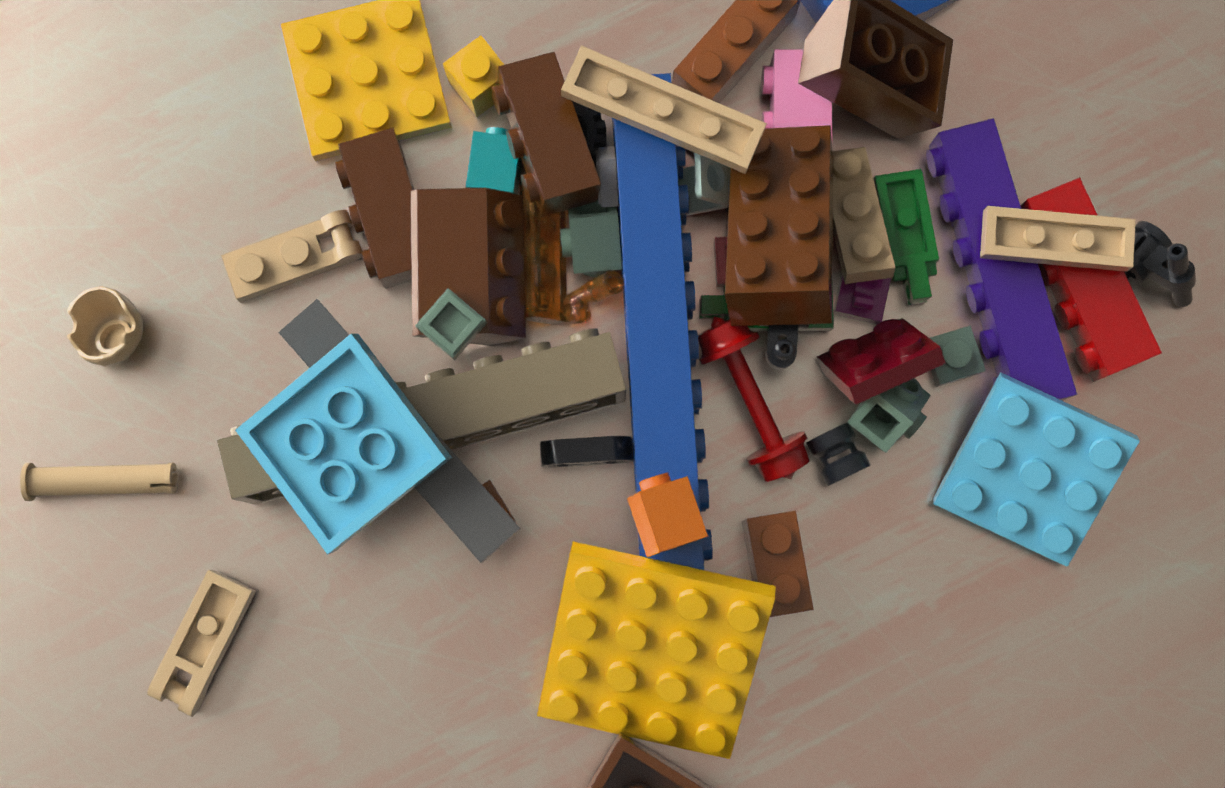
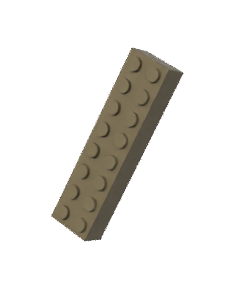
(481, 402)

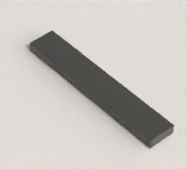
(451, 488)

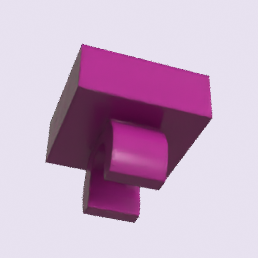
(862, 300)

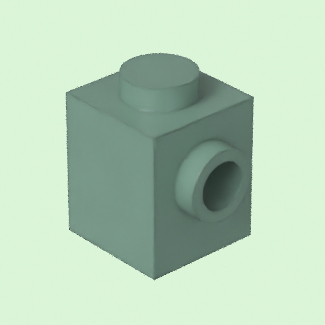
(592, 239)

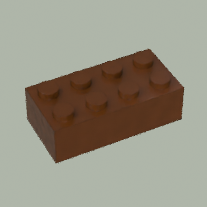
(782, 231)

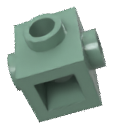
(891, 414)

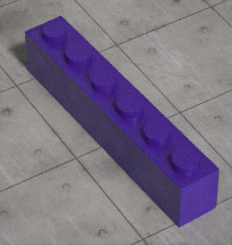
(1006, 294)

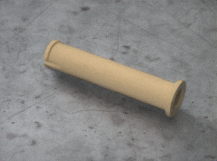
(97, 480)

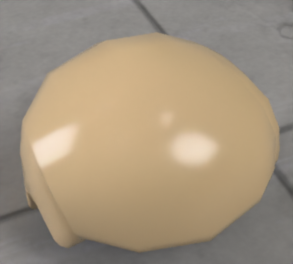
(104, 326)

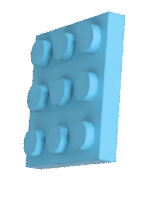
(343, 443)
(1035, 469)

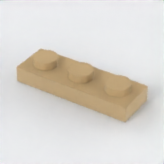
(859, 220)
(1057, 238)

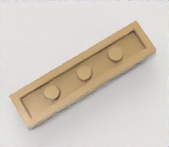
(663, 109)

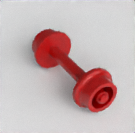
(780, 455)

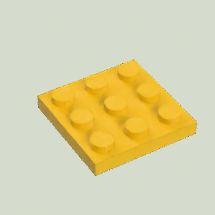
(365, 74)

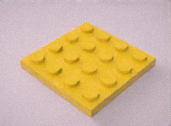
(654, 649)

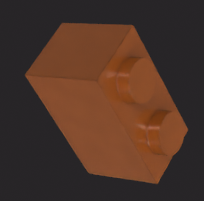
(779, 560)

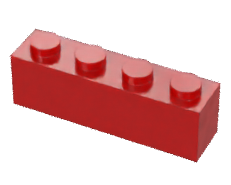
(1094, 302)

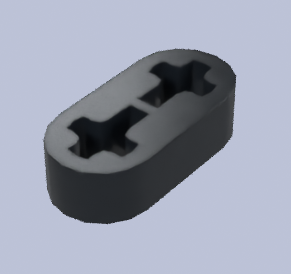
(586, 451)

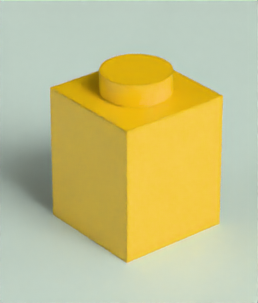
(473, 74)

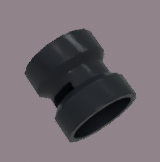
(833, 443)

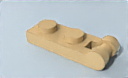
(291, 256)
(201, 641)

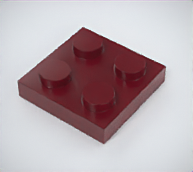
(880, 359)

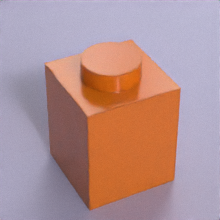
(666, 514)

